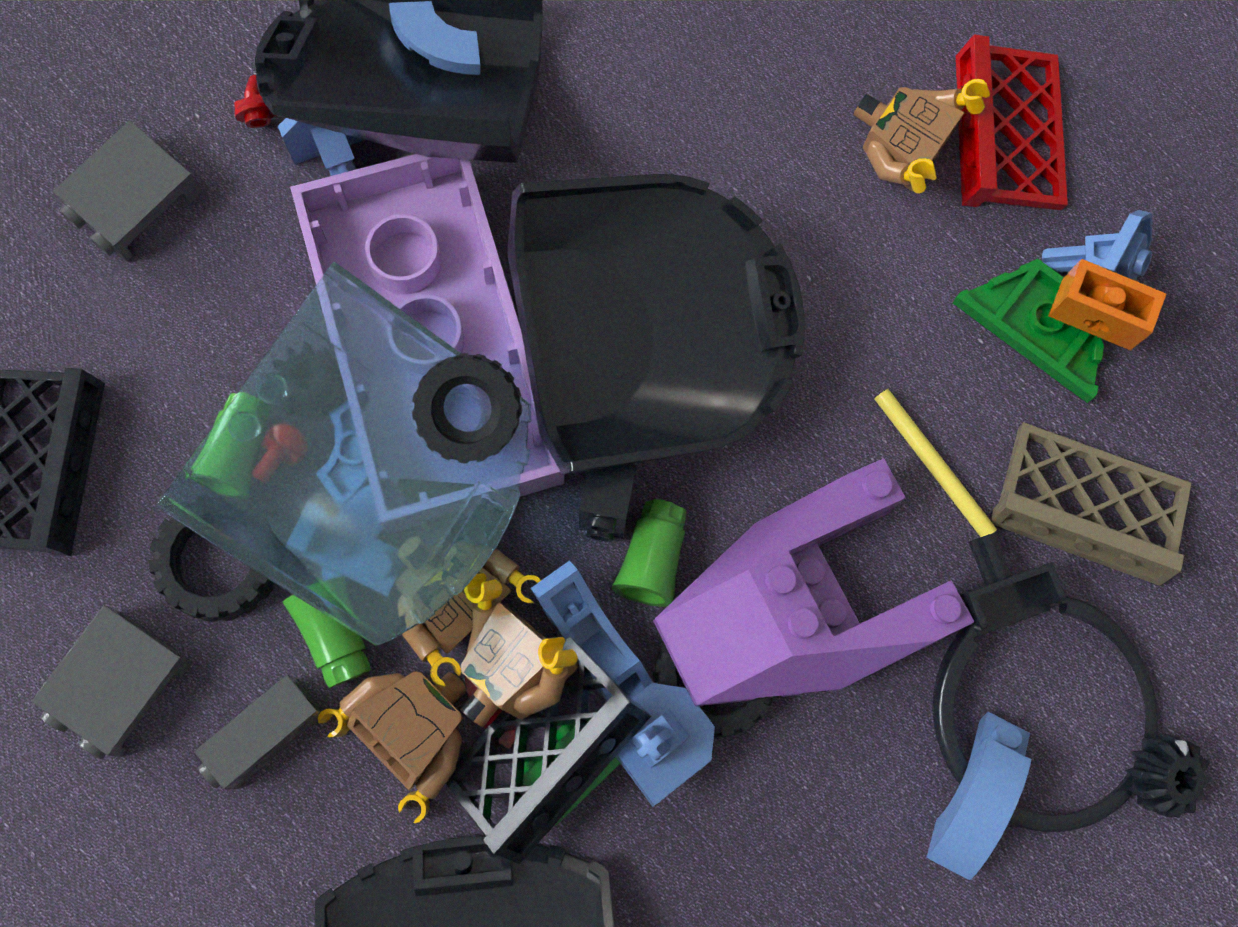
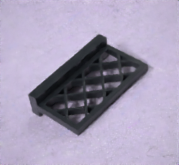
(62, 462)
(564, 771)

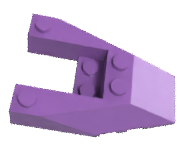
(775, 615)

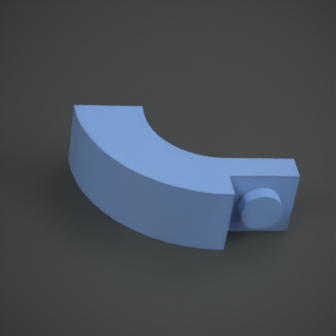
(577, 614)
(984, 800)

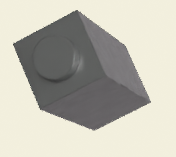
(257, 734)

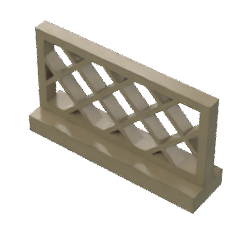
(1092, 537)

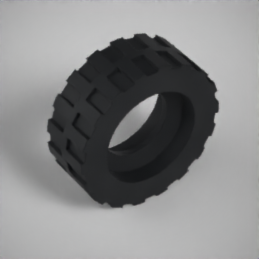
(438, 431)

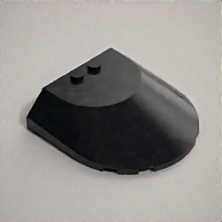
(649, 317)

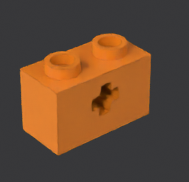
(1107, 304)

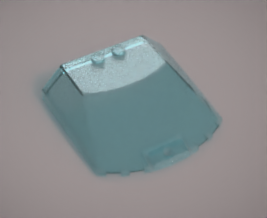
(328, 480)

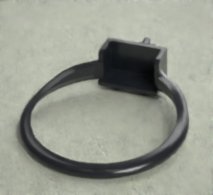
(1002, 603)

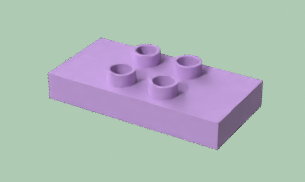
(427, 247)

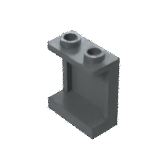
(124, 189)
(108, 682)

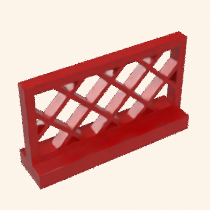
(978, 133)

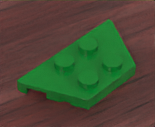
(1018, 311)

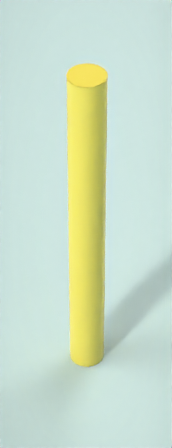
(935, 463)

